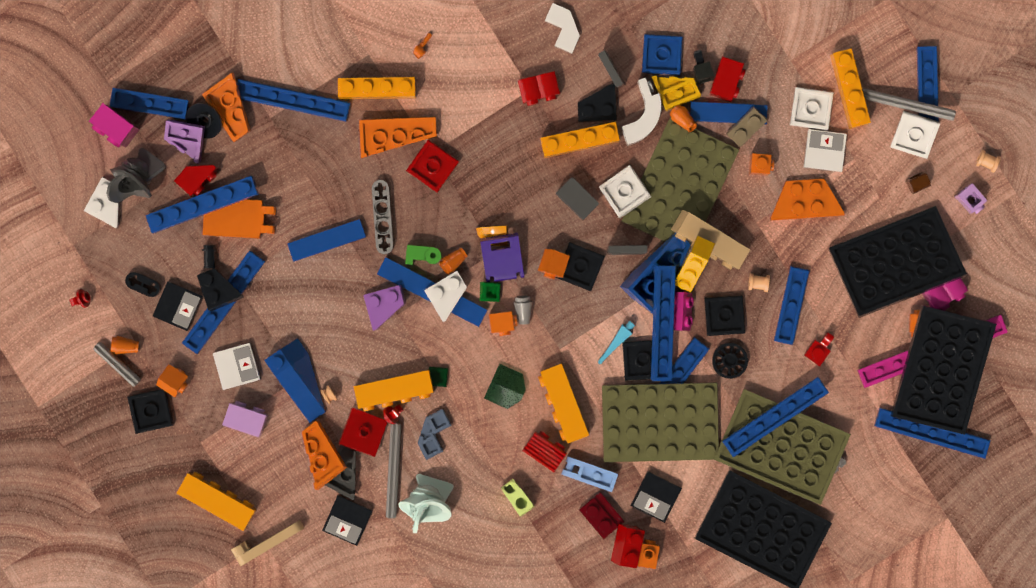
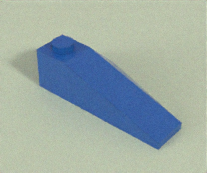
(641, 281)
(295, 373)

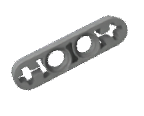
(379, 217)

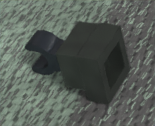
(702, 70)

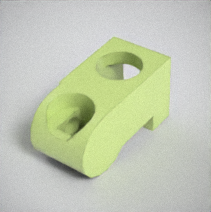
(517, 497)

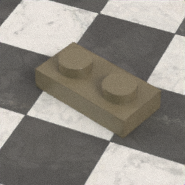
(747, 126)

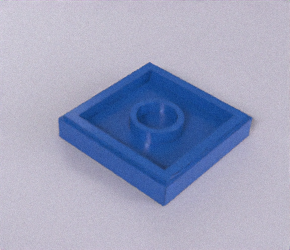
(662, 54)

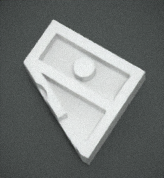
(101, 207)
(446, 294)

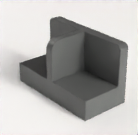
(577, 198)

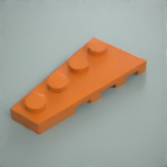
(391, 133)

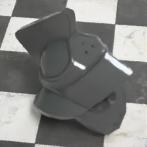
(134, 176)

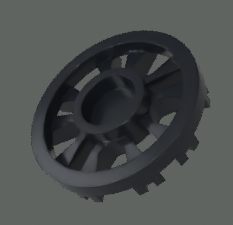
(730, 360)

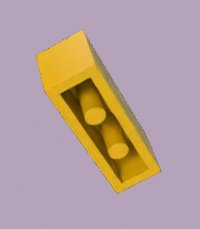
(694, 263)

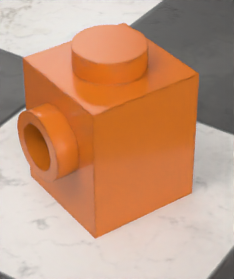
(761, 164)
(553, 263)
(502, 323)
(173, 380)
(649, 554)

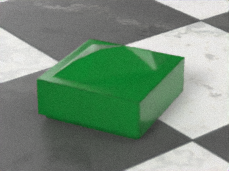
(489, 291)

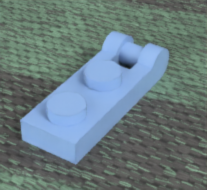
(590, 474)

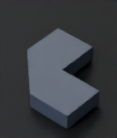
(433, 424)

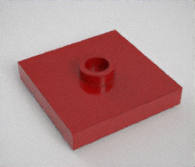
(432, 166)
(363, 432)

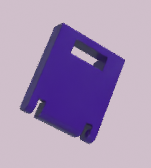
(502, 262)

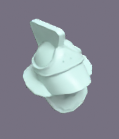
(428, 501)

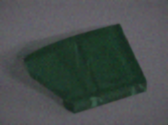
(506, 387)

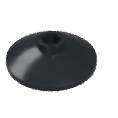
(196, 115)

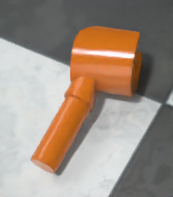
(418, 50)

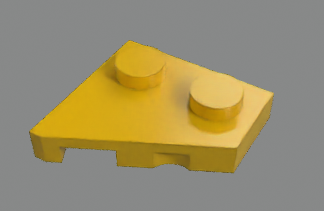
(675, 90)

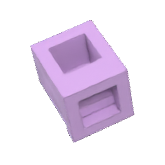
(971, 191)

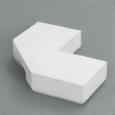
(563, 19)

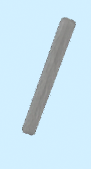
(908, 104)
(393, 470)

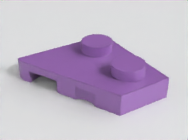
(186, 137)
(383, 304)

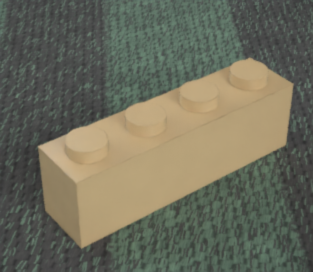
(725, 248)

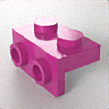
(682, 311)

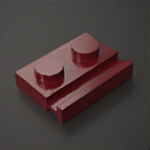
(601, 515)

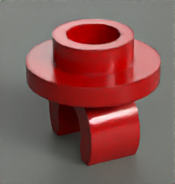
(82, 298)
(392, 414)

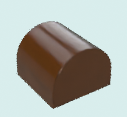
(918, 182)

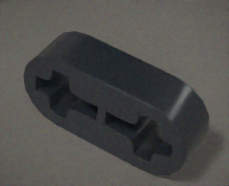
(140, 288)

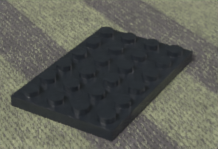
(897, 262)
(943, 369)
(762, 530)

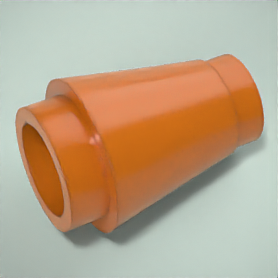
(682, 117)
(452, 261)
(123, 345)

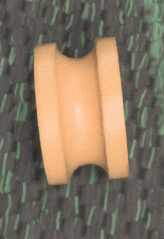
(328, 394)

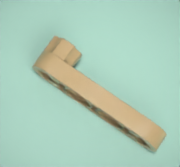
(244, 554)

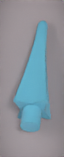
(623, 333)

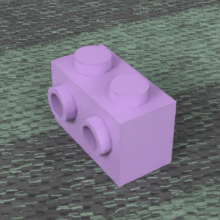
(245, 419)

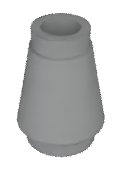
(523, 309)

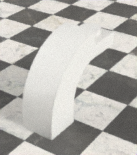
(643, 127)

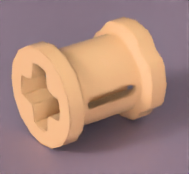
(988, 161)
(758, 282)

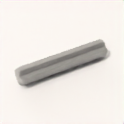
(117, 364)

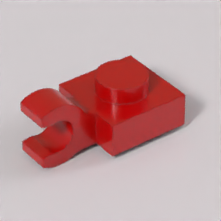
(818, 351)

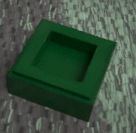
(439, 376)

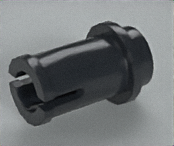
(209, 256)

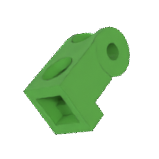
(422, 253)

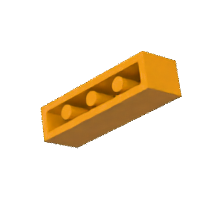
(377, 88)
(850, 88)
(579, 139)
(394, 389)
(564, 403)
(216, 501)

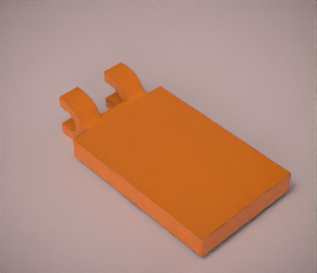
(239, 220)

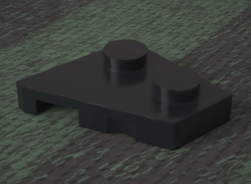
(598, 106)
(217, 290)

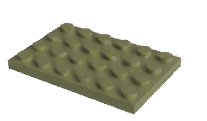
(681, 176)
(660, 422)
(793, 457)

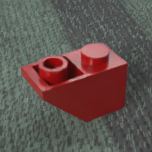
(195, 177)

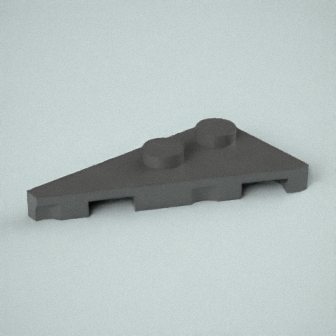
(345, 481)

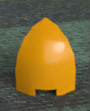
(484, 232)

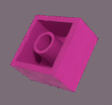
(113, 125)

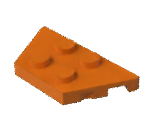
(806, 200)

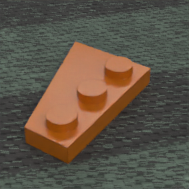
(228, 102)
(323, 456)

